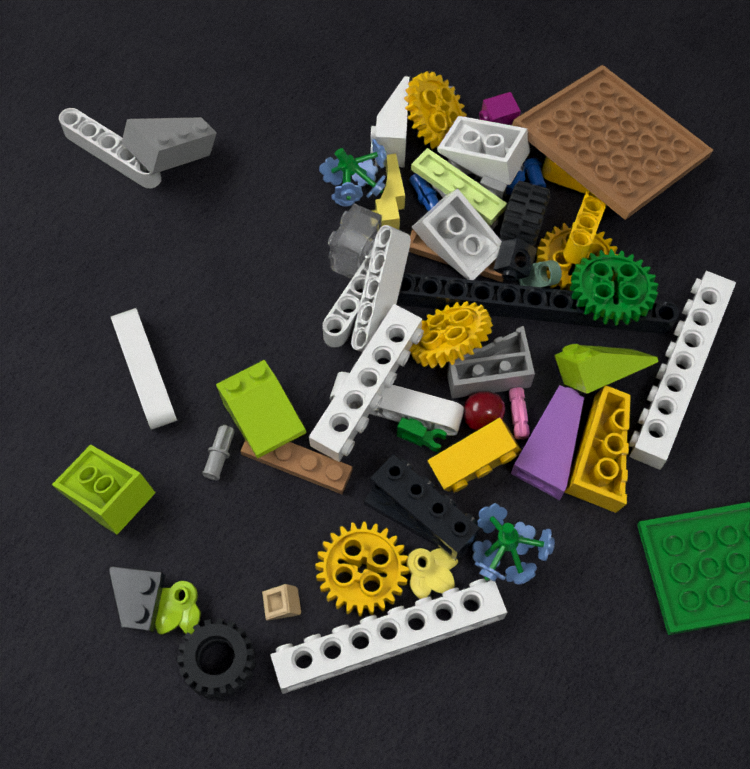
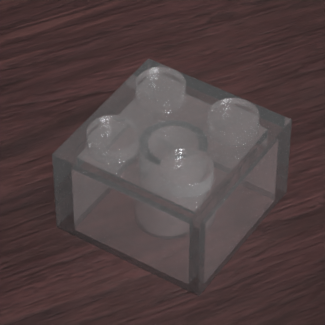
(353, 240)

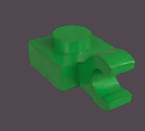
(416, 433)

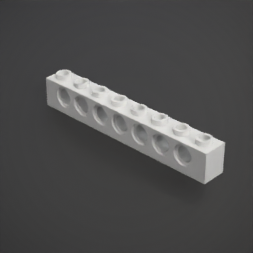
(654, 450)
(322, 668)

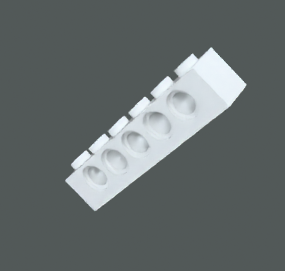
(396, 324)

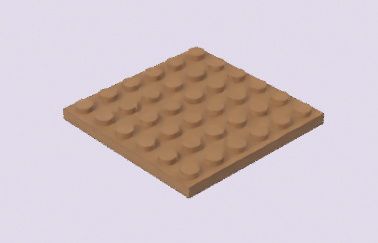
(613, 140)

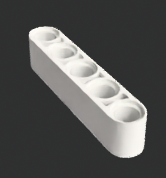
(105, 146)
(381, 283)
(348, 300)
(143, 369)
(410, 404)

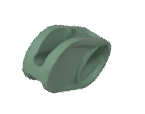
(538, 274)

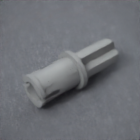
(218, 453)

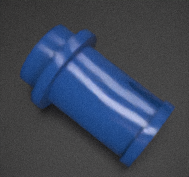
(534, 173)

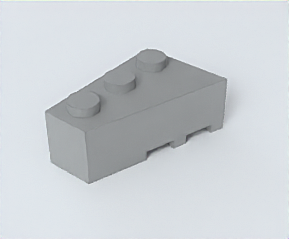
(168, 141)
(493, 367)

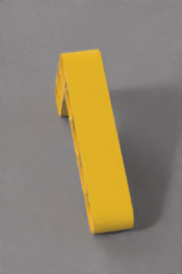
(587, 217)

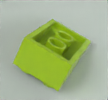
(595, 366)
(260, 408)
(104, 488)

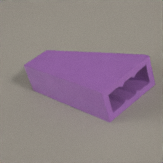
(550, 449)

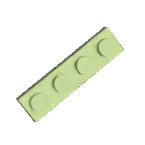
(449, 178)

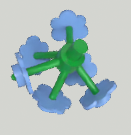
(363, 173)
(510, 538)

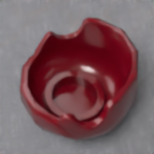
(482, 409)

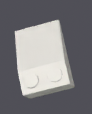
(392, 124)
(486, 147)
(459, 235)

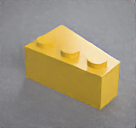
(475, 456)

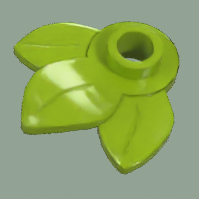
(177, 612)

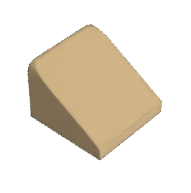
(281, 602)

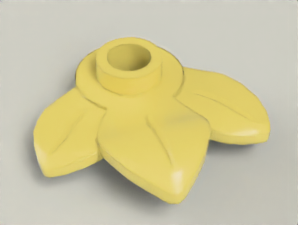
(434, 575)

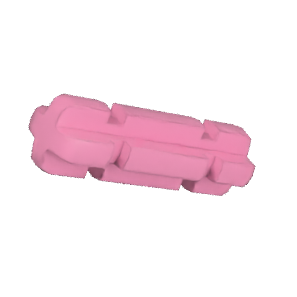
(519, 413)

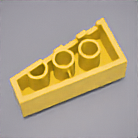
(600, 461)

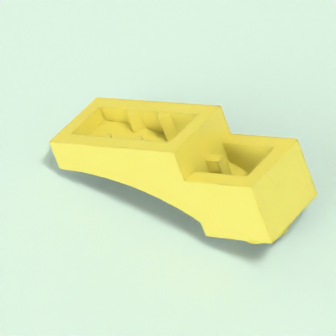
(393, 195)

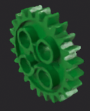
(595, 290)

